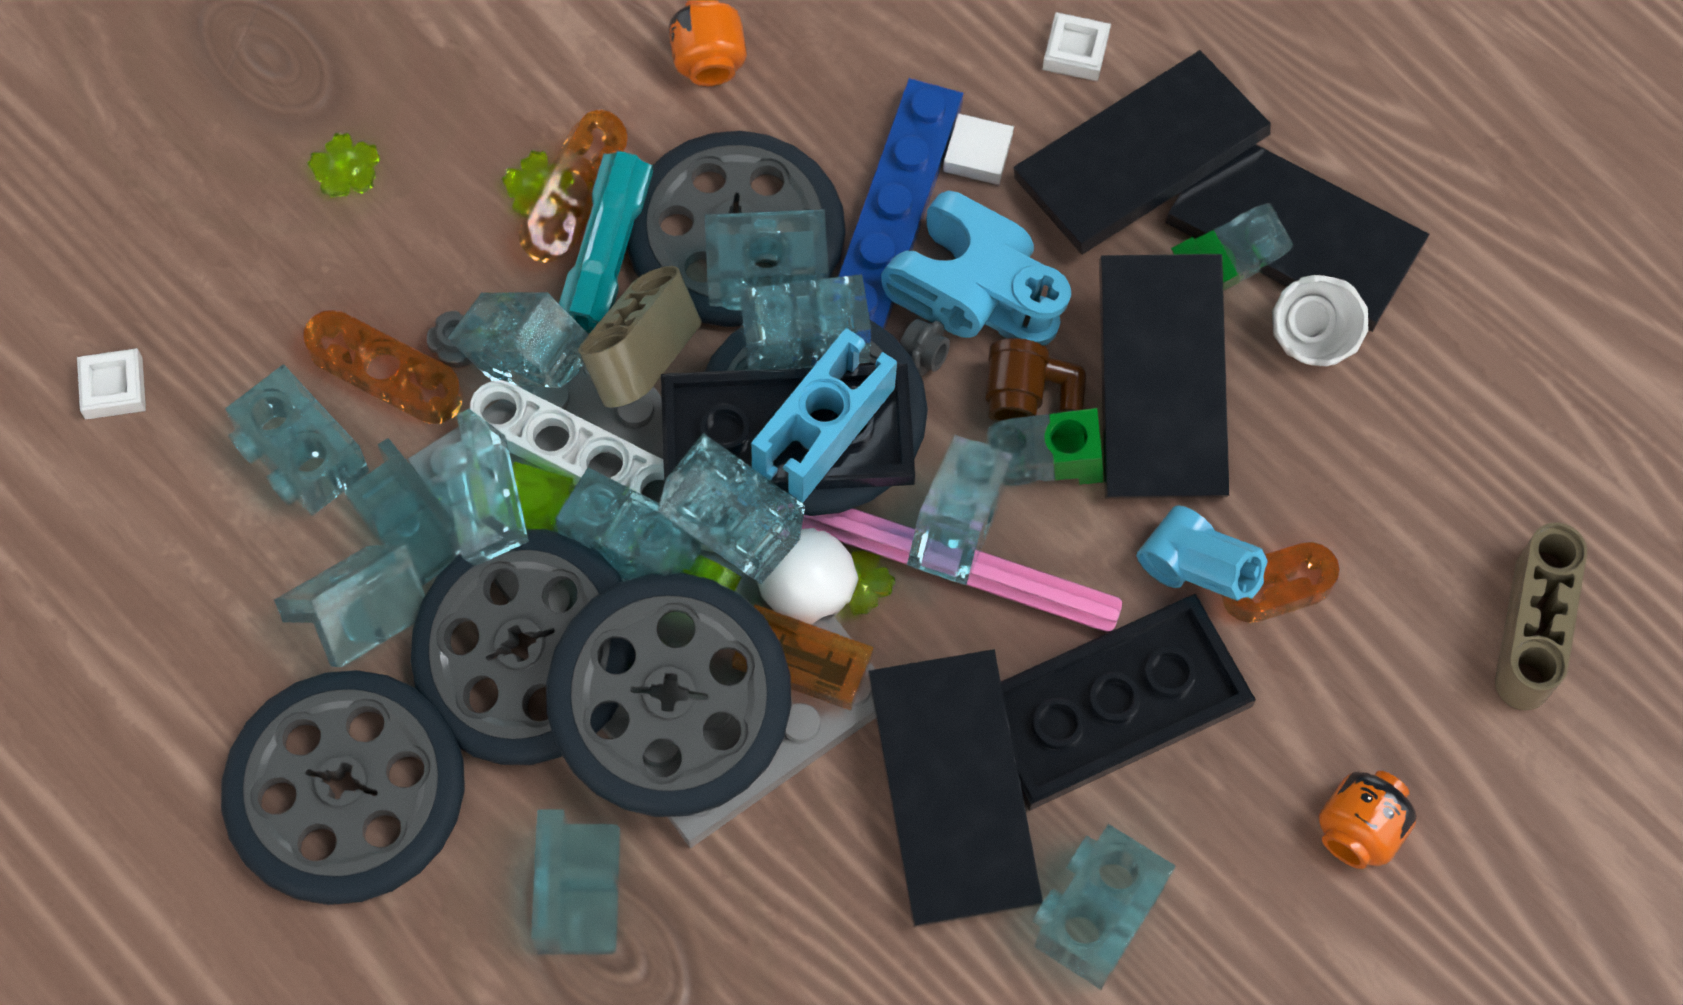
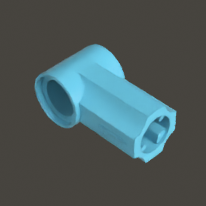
(1192, 551)

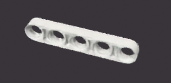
(583, 444)

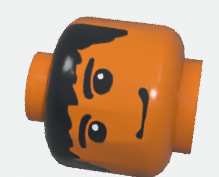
(707, 42)
(1367, 819)

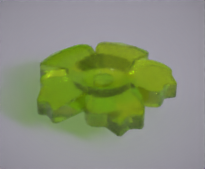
(345, 166)
(525, 183)
(872, 582)

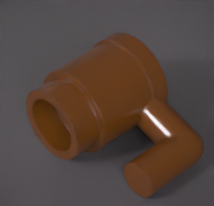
(1019, 376)

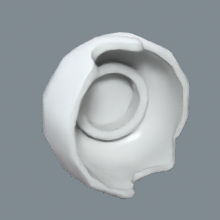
(1320, 320)
(812, 578)

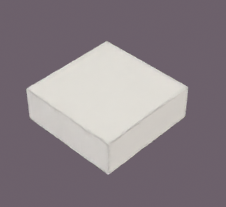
(1076, 46)
(978, 149)
(111, 383)

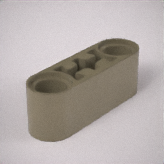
(640, 336)
(1530, 583)

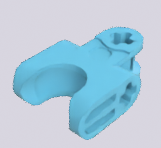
(988, 280)

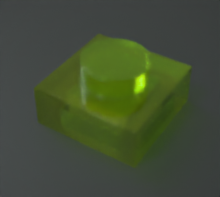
(541, 495)

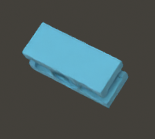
(823, 439)

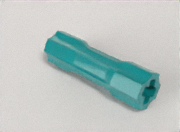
(617, 202)

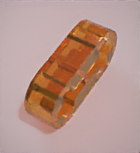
(1285, 594)

